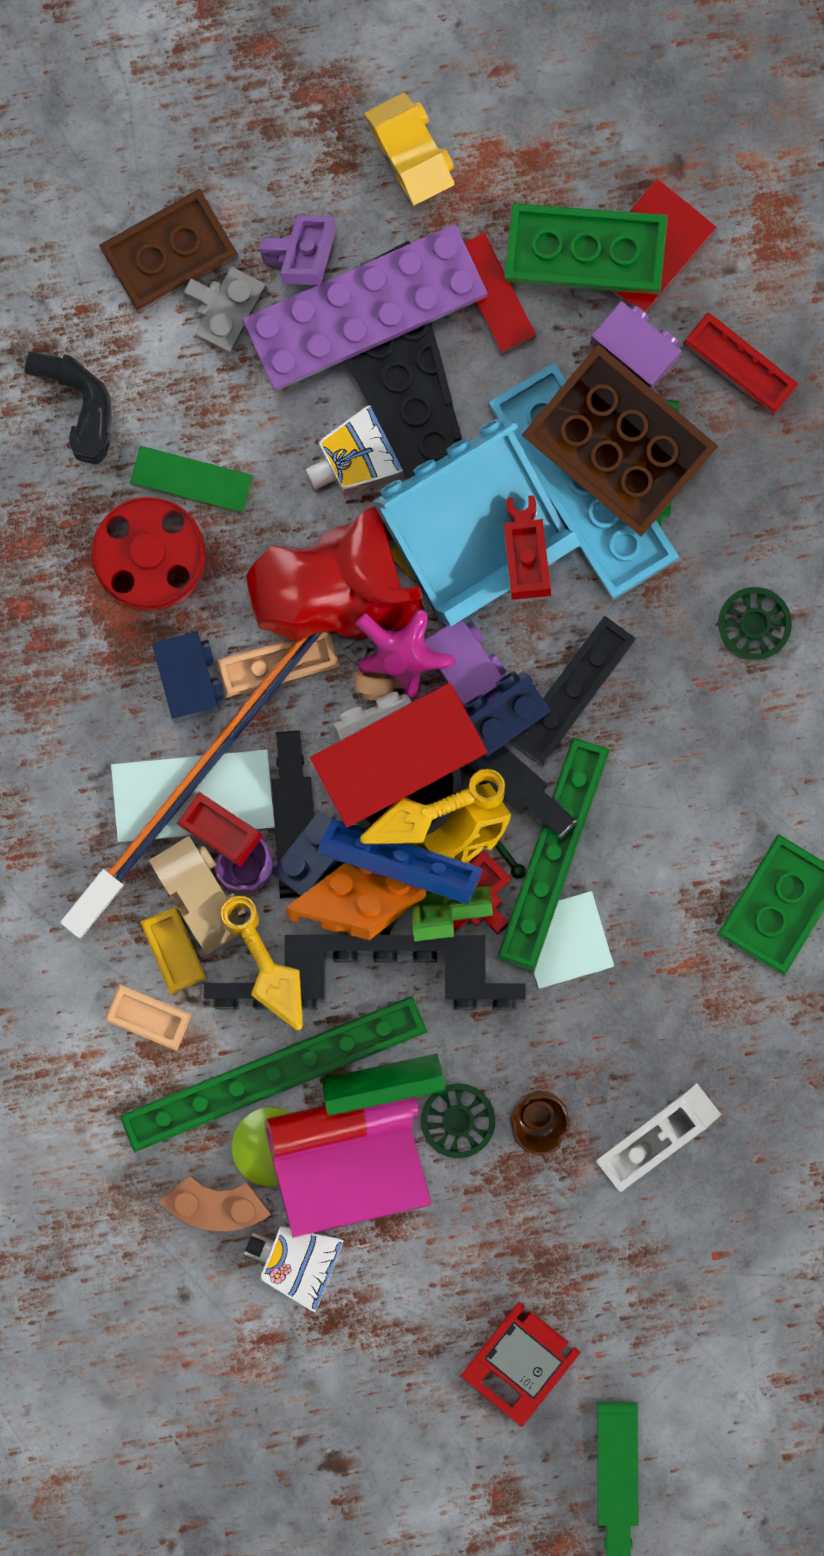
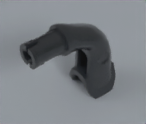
(91, 436)

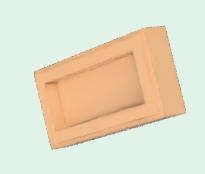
(148, 1017)

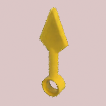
(409, 820)
(276, 984)

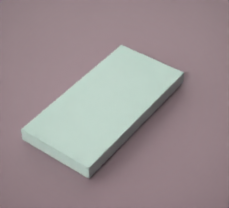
(236, 783)

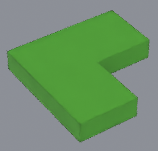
(435, 913)

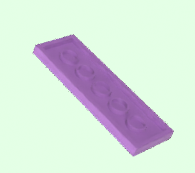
(365, 307)

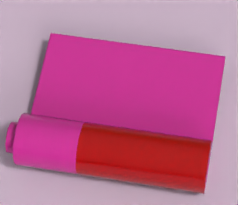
(346, 1165)

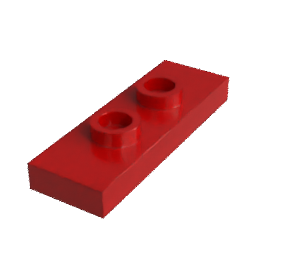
(740, 363)

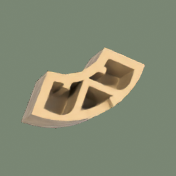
(196, 892)

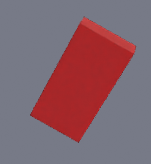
(219, 829)

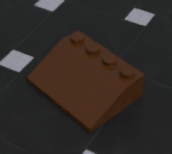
(620, 440)

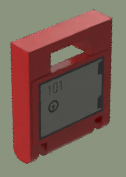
(525, 1358)

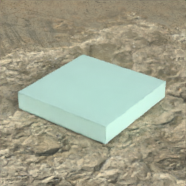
(573, 943)

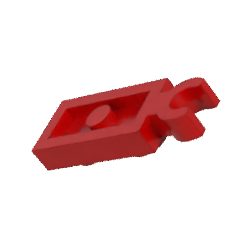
(526, 552)

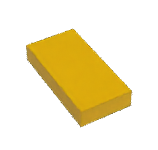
(173, 950)

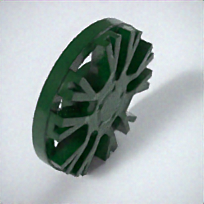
(754, 623)
(458, 1121)

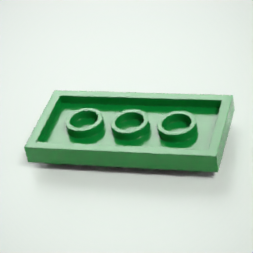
(586, 248)

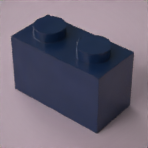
(187, 677)

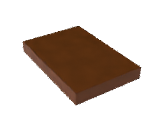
(168, 251)

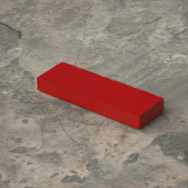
(501, 306)

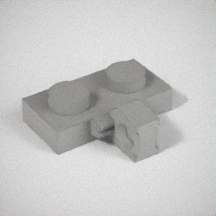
(225, 307)

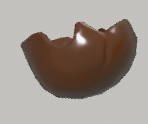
(539, 1122)

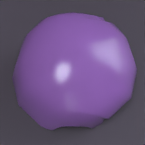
(251, 875)

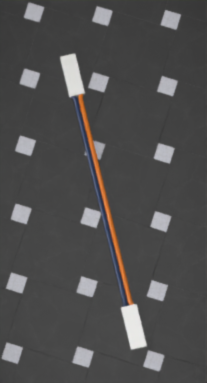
(105, 886)

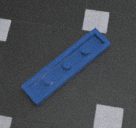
(401, 862)

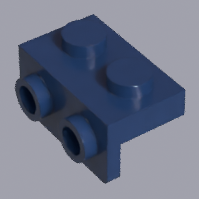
(301, 864)

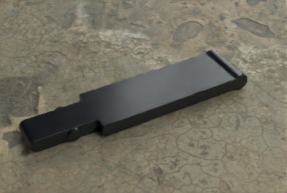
(525, 790)
(290, 798)

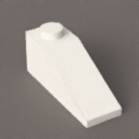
(658, 1137)

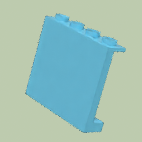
(454, 518)

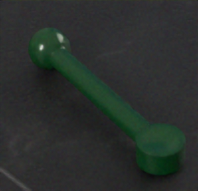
(517, 870)

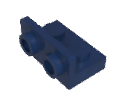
(506, 710)

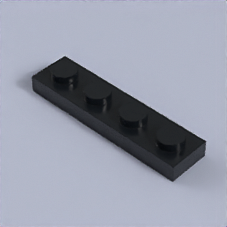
(575, 688)

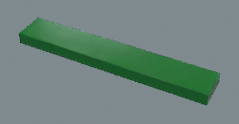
(553, 857)

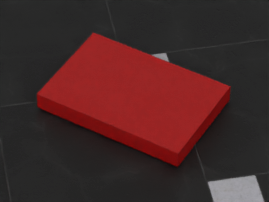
(684, 237)

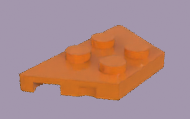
(355, 901)

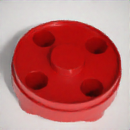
(148, 554)

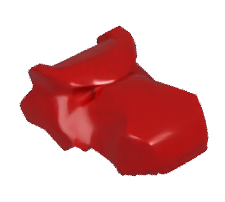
(332, 583)

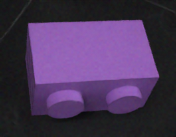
(637, 343)
(473, 670)

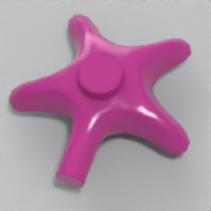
(402, 652)

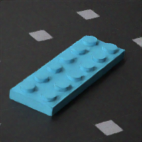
(608, 544)

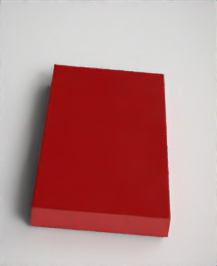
(398, 754)

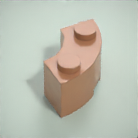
(213, 1208)

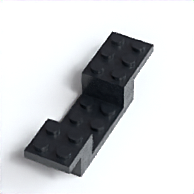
(308, 954)

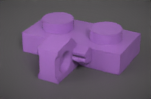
(303, 252)

